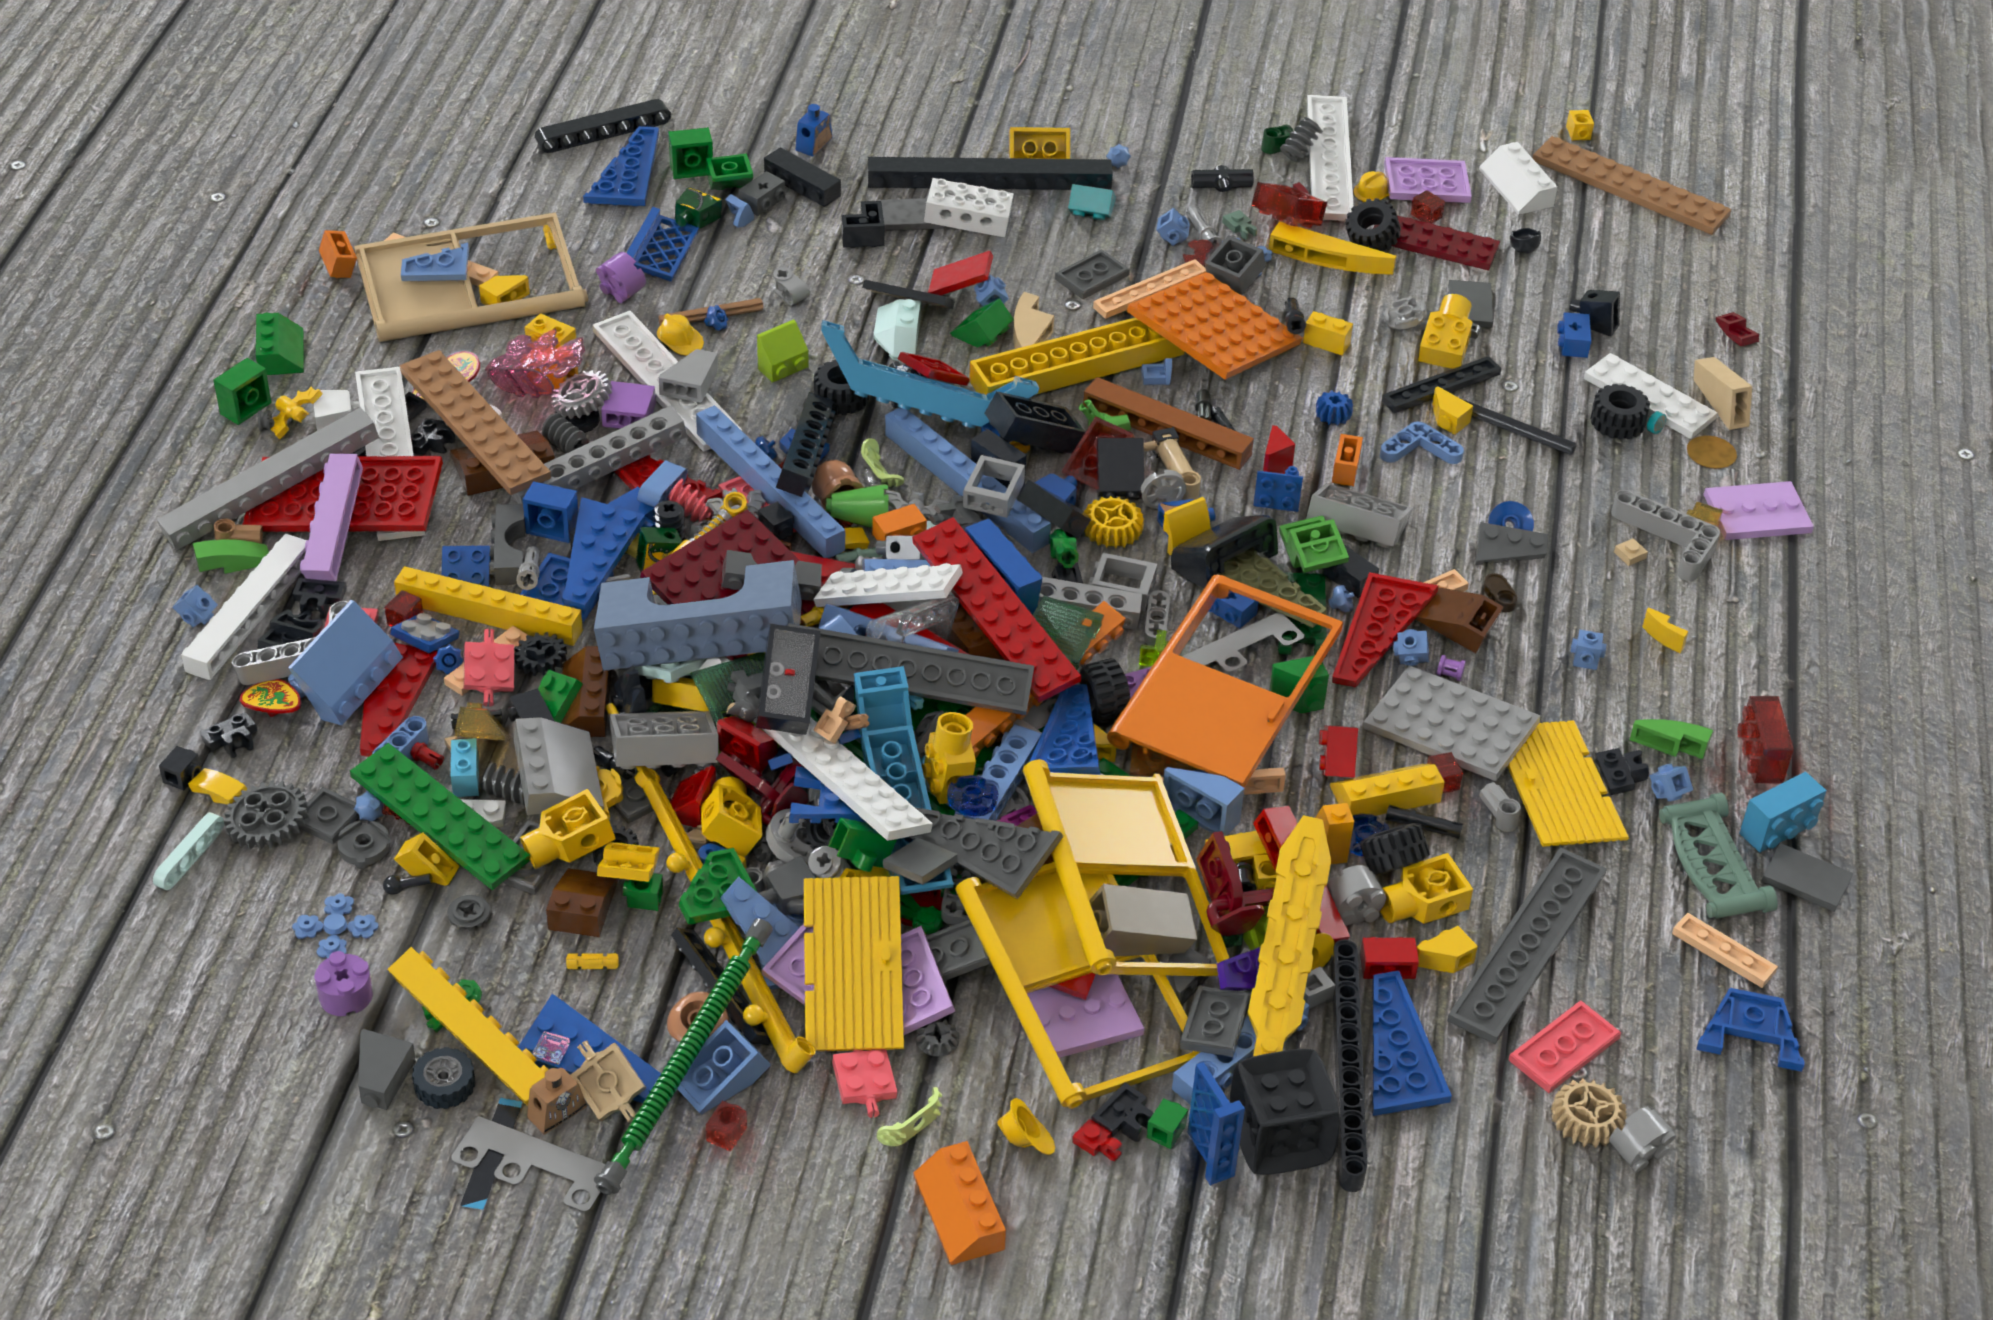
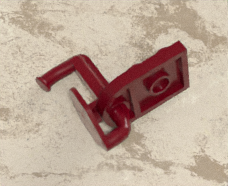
(777, 796)
(1221, 875)

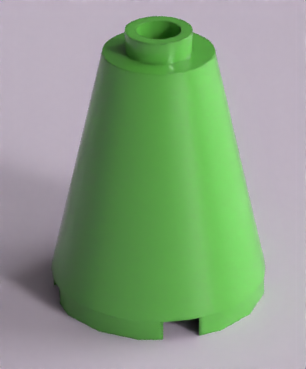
(858, 505)

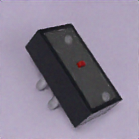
(788, 679)

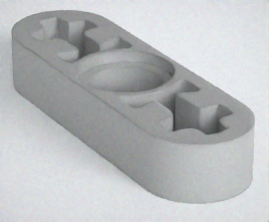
(1153, 610)

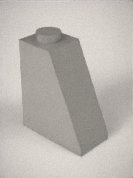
(690, 376)

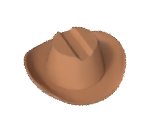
(685, 1011)

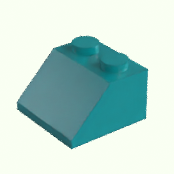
(1091, 201)

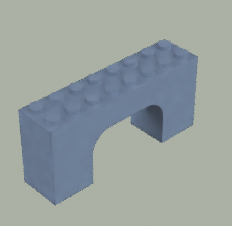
(642, 633)

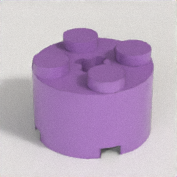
(620, 277)
(343, 984)

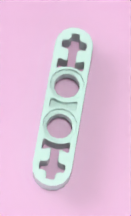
(188, 851)

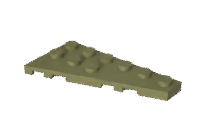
(1267, 577)

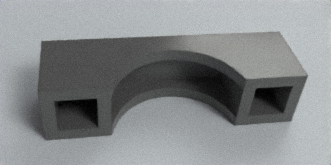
(508, 526)
(734, 574)

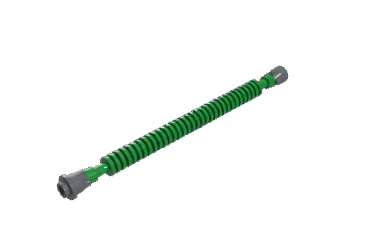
(683, 1057)

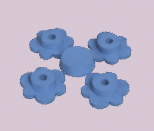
(335, 924)

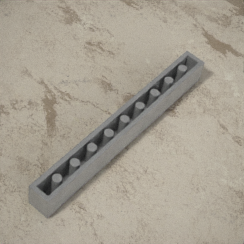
(267, 478)

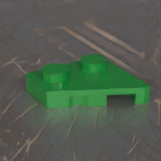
(559, 693)

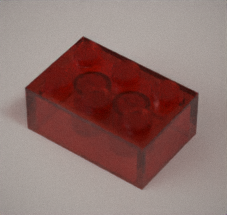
(1289, 205)
(1765, 739)

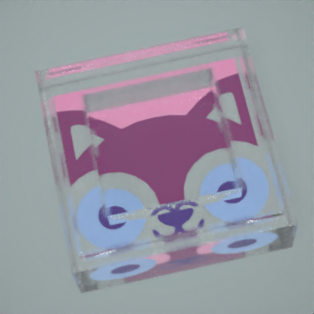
(551, 1047)

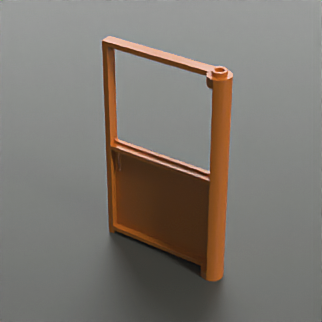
(1207, 714)

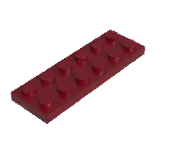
(1446, 243)

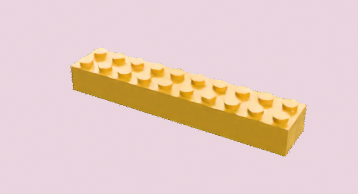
(1074, 357)

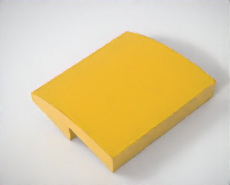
(1186, 522)
(628, 861)

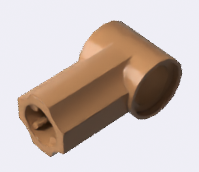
(228, 530)

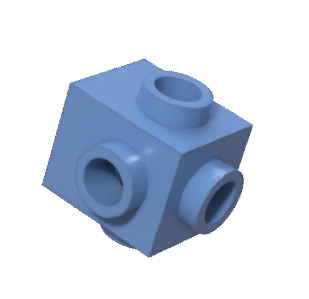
(1173, 227)
(990, 291)
(195, 606)
(1412, 647)
(1588, 649)
(1670, 782)

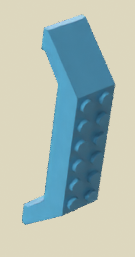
(915, 390)
(892, 750)

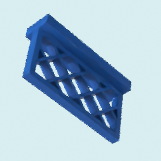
(645, 240)
(1214, 1126)

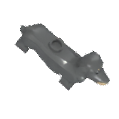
(746, 694)

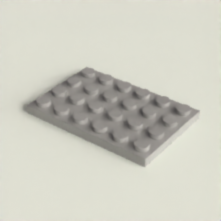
(1449, 717)

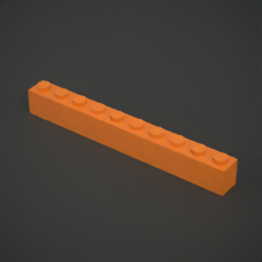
(991, 723)

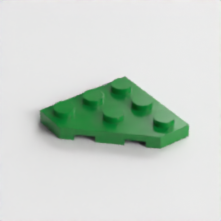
(703, 896)

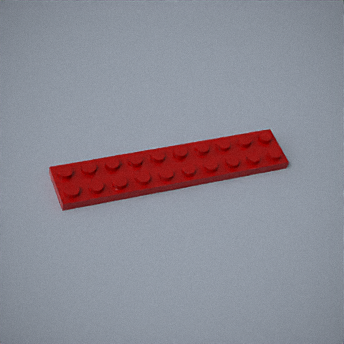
(998, 609)

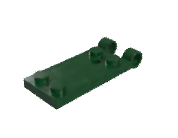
(1315, 586)

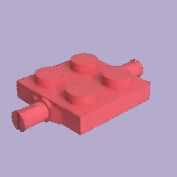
(488, 667)
(864, 1078)

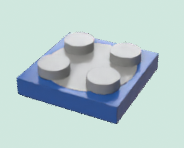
(424, 632)

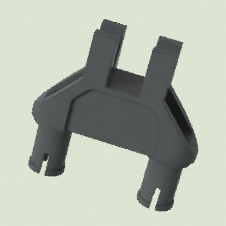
(956, 510)

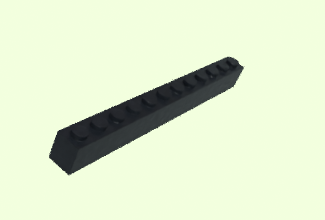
(990, 172)

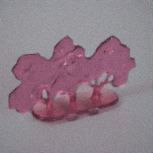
(529, 355)

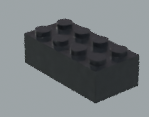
(1034, 423)

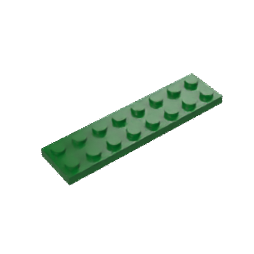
(440, 816)

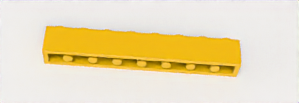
(490, 605)
(467, 1022)

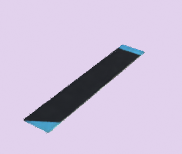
(483, 1174)

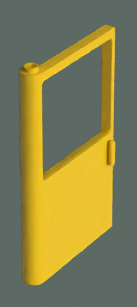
(1116, 829)
(1038, 946)

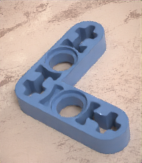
(1421, 435)

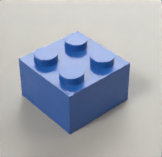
(550, 511)

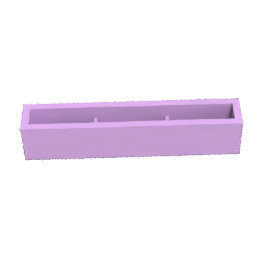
(332, 517)

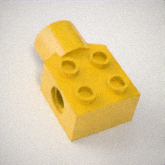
(1447, 333)
(948, 753)
(731, 823)
(568, 831)
(1427, 891)

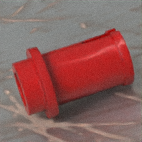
(423, 753)

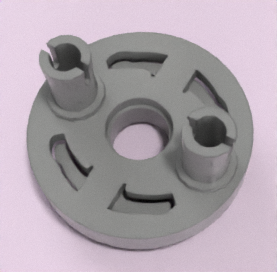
(786, 838)

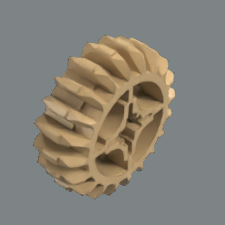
(1583, 1108)

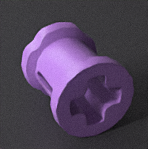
(1451, 668)

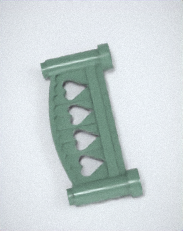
(1708, 814)

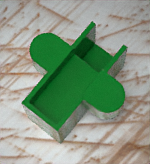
(861, 844)

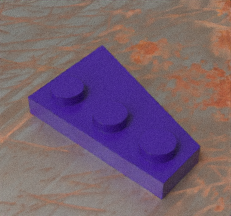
(1239, 971)

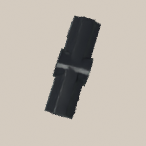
(1222, 178)

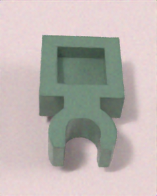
(1239, 222)

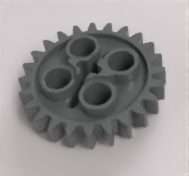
(266, 815)

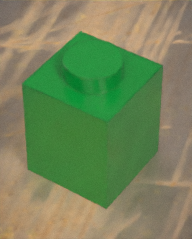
(1167, 1123)

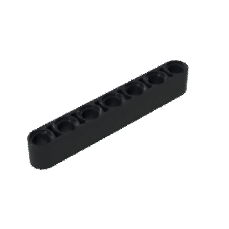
(602, 125)

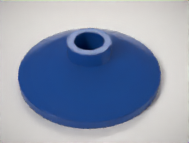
(1512, 512)

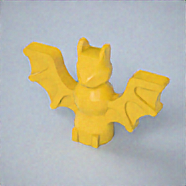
(292, 409)

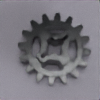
(540, 653)

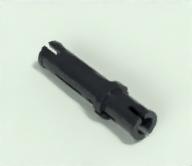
(1427, 822)

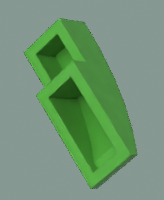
(229, 554)
(1672, 736)

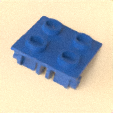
(1278, 490)
(467, 563)

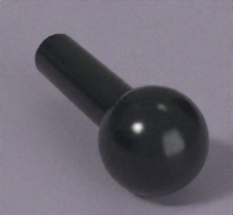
(394, 884)

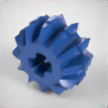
(1334, 408)

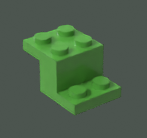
(1313, 543)

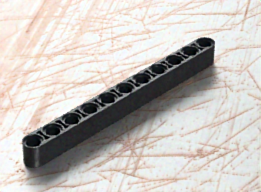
(1349, 1066)

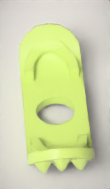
(870, 453)
(901, 1133)

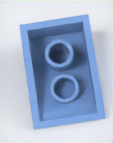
(1206, 798)
(722, 1069)

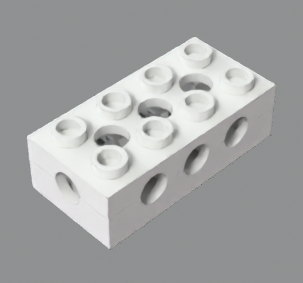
(960, 205)

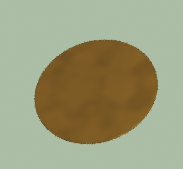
(1711, 452)

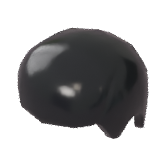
(1525, 240)

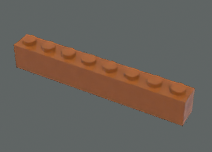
(1152, 415)

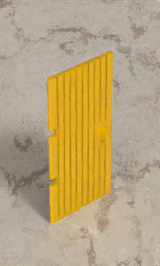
(1564, 788)
(853, 963)

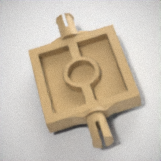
(608, 1081)

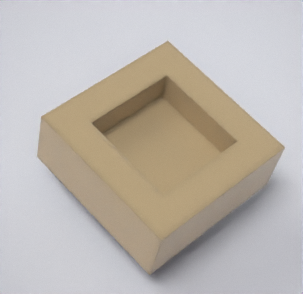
(1630, 552)

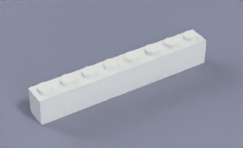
(245, 608)

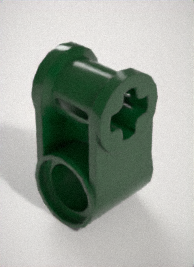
(1274, 138)

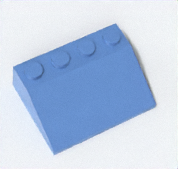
(344, 664)

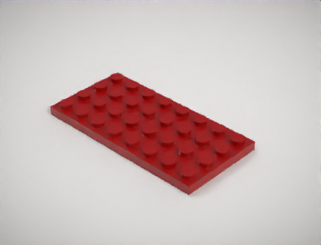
(391, 496)

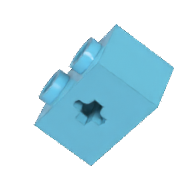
(465, 767)

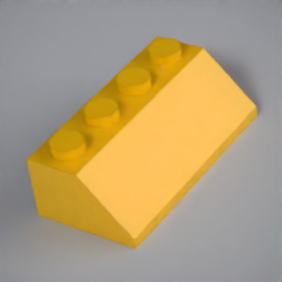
(1399, 787)

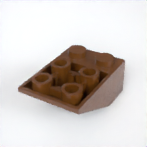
(1461, 616)

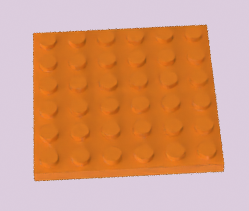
(1214, 325)

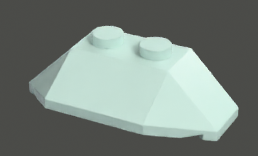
(898, 326)

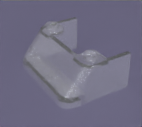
(930, 614)

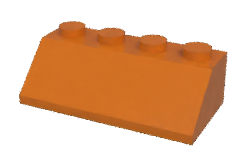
(960, 1204)

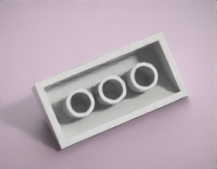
(1519, 179)

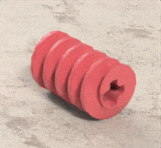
(690, 502)

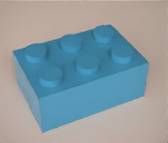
(1782, 812)

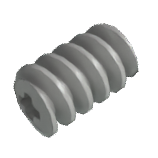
(825, 863)

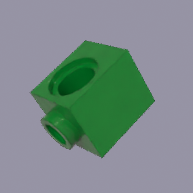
(644, 894)

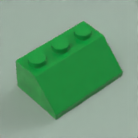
(279, 344)

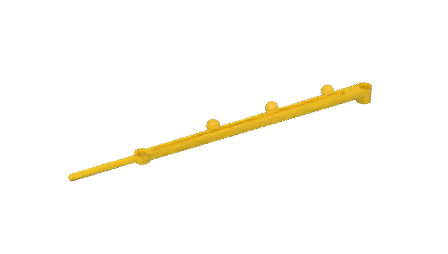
(792, 1051)

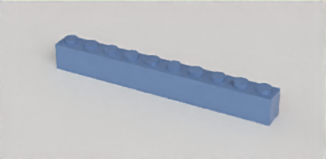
(955, 470)
(763, 474)

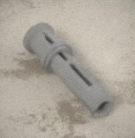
(1204, 230)
(529, 567)

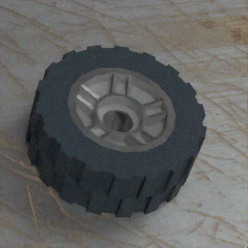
(443, 1078)

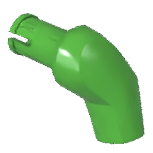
(1121, 421)

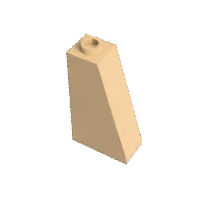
(1724, 391)

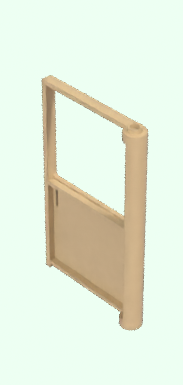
(428, 307)

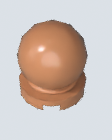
(833, 477)

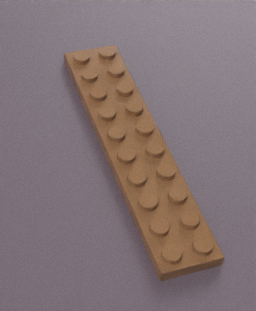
(1632, 185)
(475, 422)

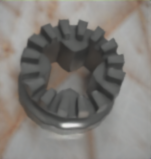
(264, 420)

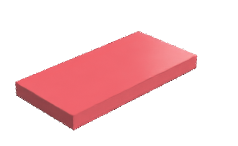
(1564, 1046)

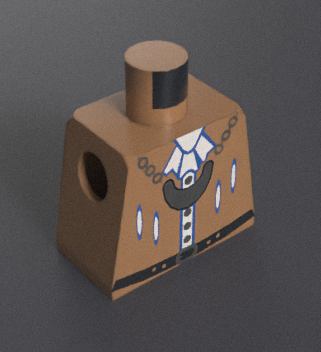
(554, 1100)

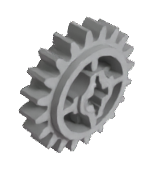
(581, 394)

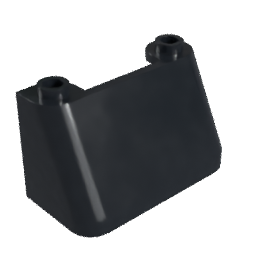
(1206, 553)

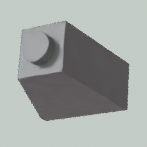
(382, 1067)

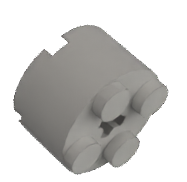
(1357, 895)
(1642, 1138)

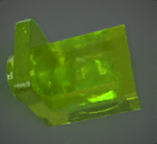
(1149, 654)

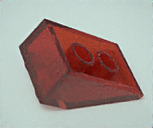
(1083, 461)

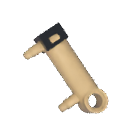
(1166, 446)

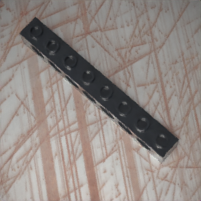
(806, 445)

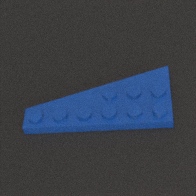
(628, 175)
(598, 545)
(1403, 1059)

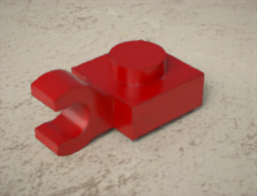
(1097, 1139)

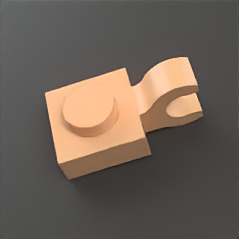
(832, 722)

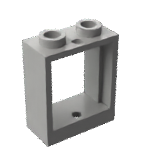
(1000, 503)
(1128, 568)

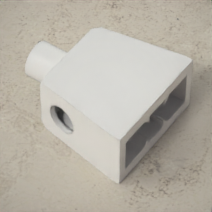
(333, 406)

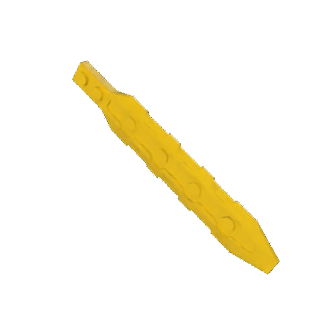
(1288, 944)

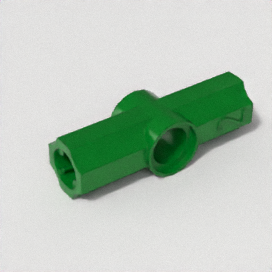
(1063, 548)

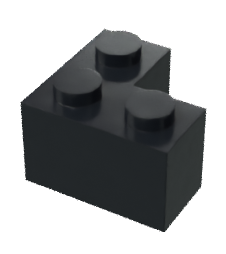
(864, 228)

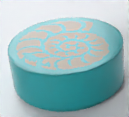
(1656, 422)

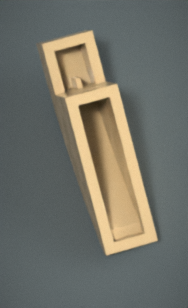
(1029, 323)

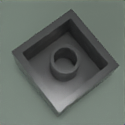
(1236, 264)

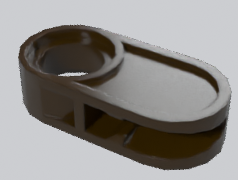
(1498, 588)

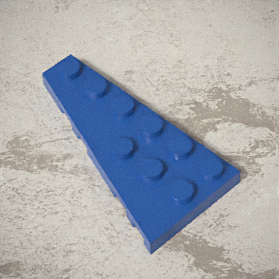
(1069, 735)
(565, 1021)

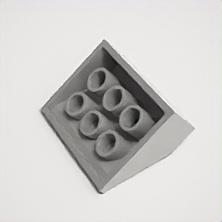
(1360, 514)
(664, 739)
(554, 763)

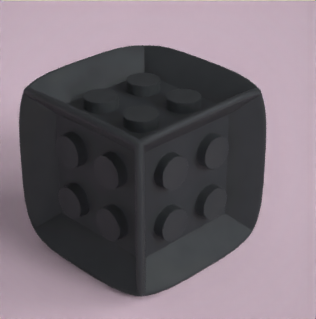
(1288, 1111)

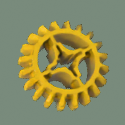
(1114, 522)

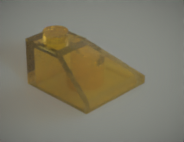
(479, 723)

